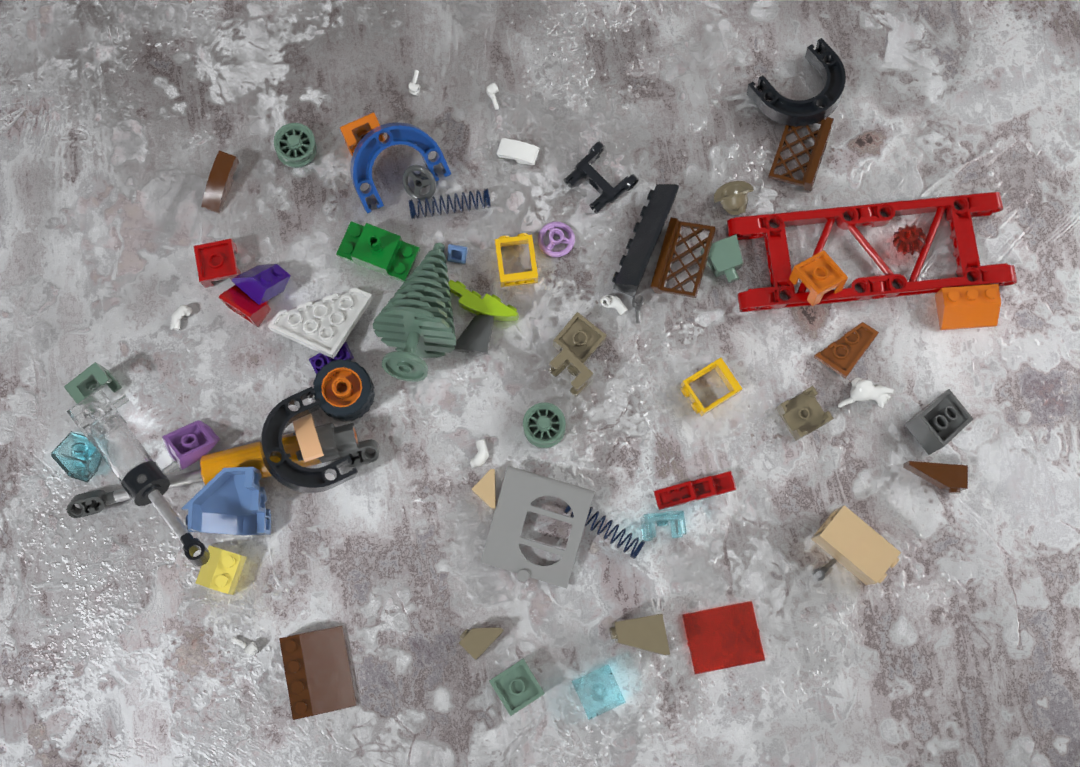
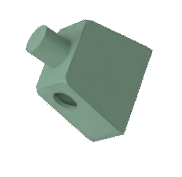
(725, 258)

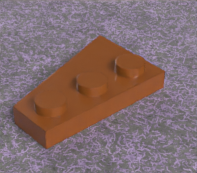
(846, 352)

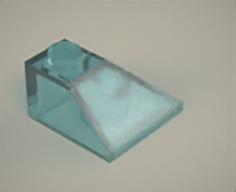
(77, 457)

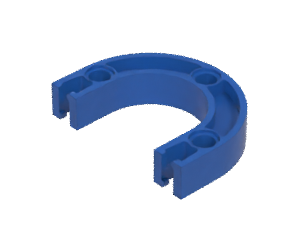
(371, 147)

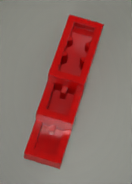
(695, 490)

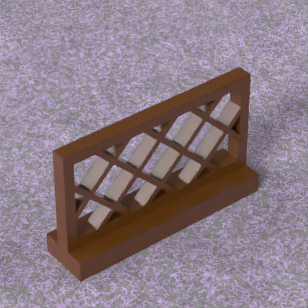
(815, 157)
(667, 258)

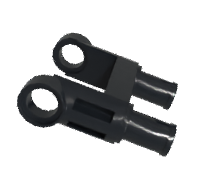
(607, 192)

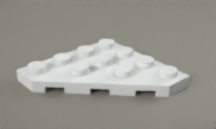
(324, 323)

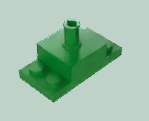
(378, 250)

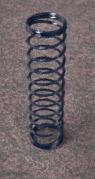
(485, 195)
(633, 554)

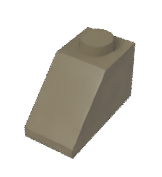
(478, 640)

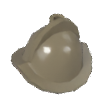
(733, 196)

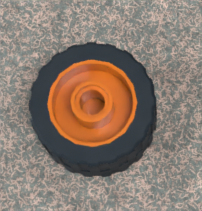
(344, 390)

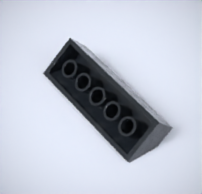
(645, 239)

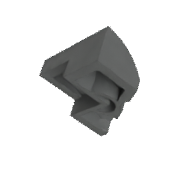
(476, 335)

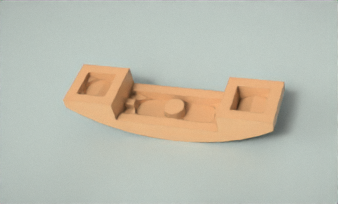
(307, 438)

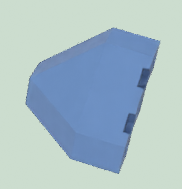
(230, 505)

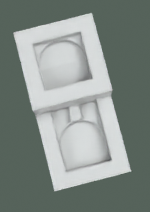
(517, 150)

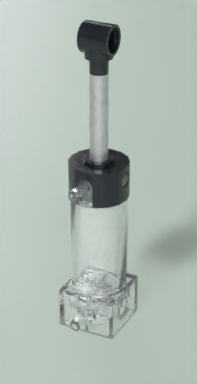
(132, 464)

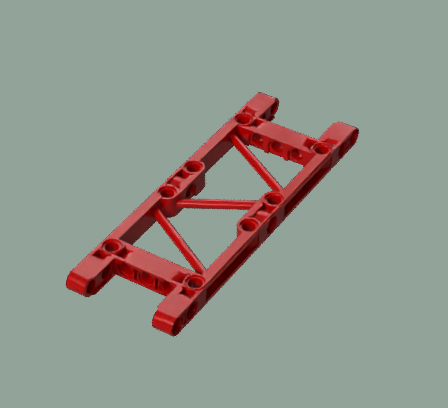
(869, 215)

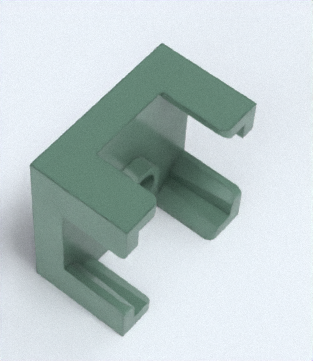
(90, 380)
(516, 687)

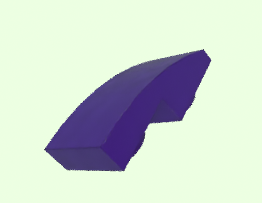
(320, 359)

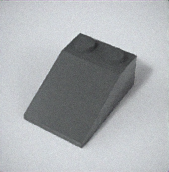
(939, 422)

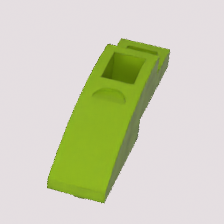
(488, 305)

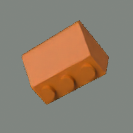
(968, 307)

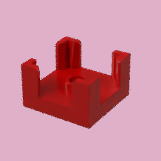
(216, 261)

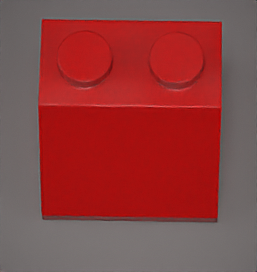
(244, 306)

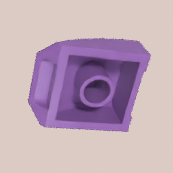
(190, 443)

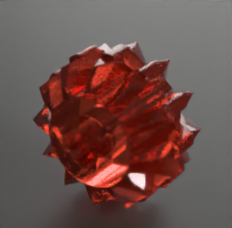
(909, 239)

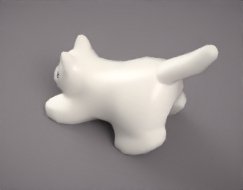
(865, 390)

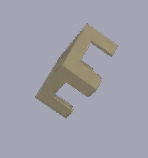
(580, 338)
(568, 360)
(803, 414)

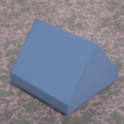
(457, 253)

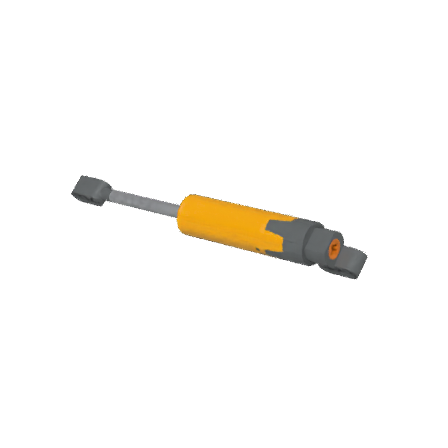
(335, 444)

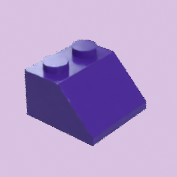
(262, 282)

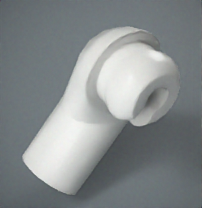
(614, 302)
(177, 315)
(481, 456)

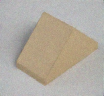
(486, 489)

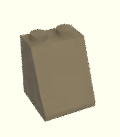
(642, 633)

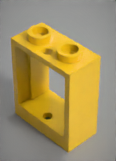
(521, 278)
(726, 376)

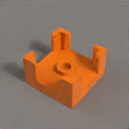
(356, 130)
(819, 276)

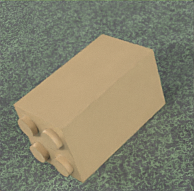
(856, 546)

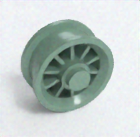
(295, 145)
(544, 425)

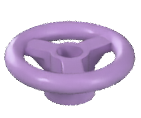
(556, 232)

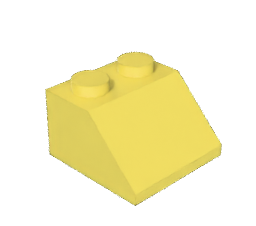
(221, 570)

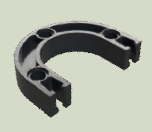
(807, 111)
(286, 471)

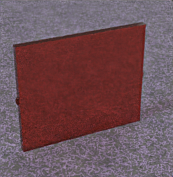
(723, 637)

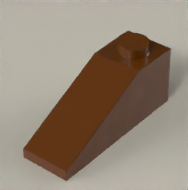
(944, 476)

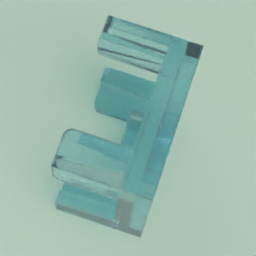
(675, 518)
(598, 691)

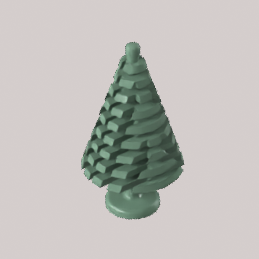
(418, 319)

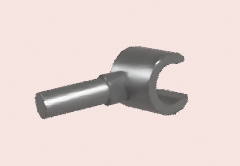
(637, 306)
(824, 569)

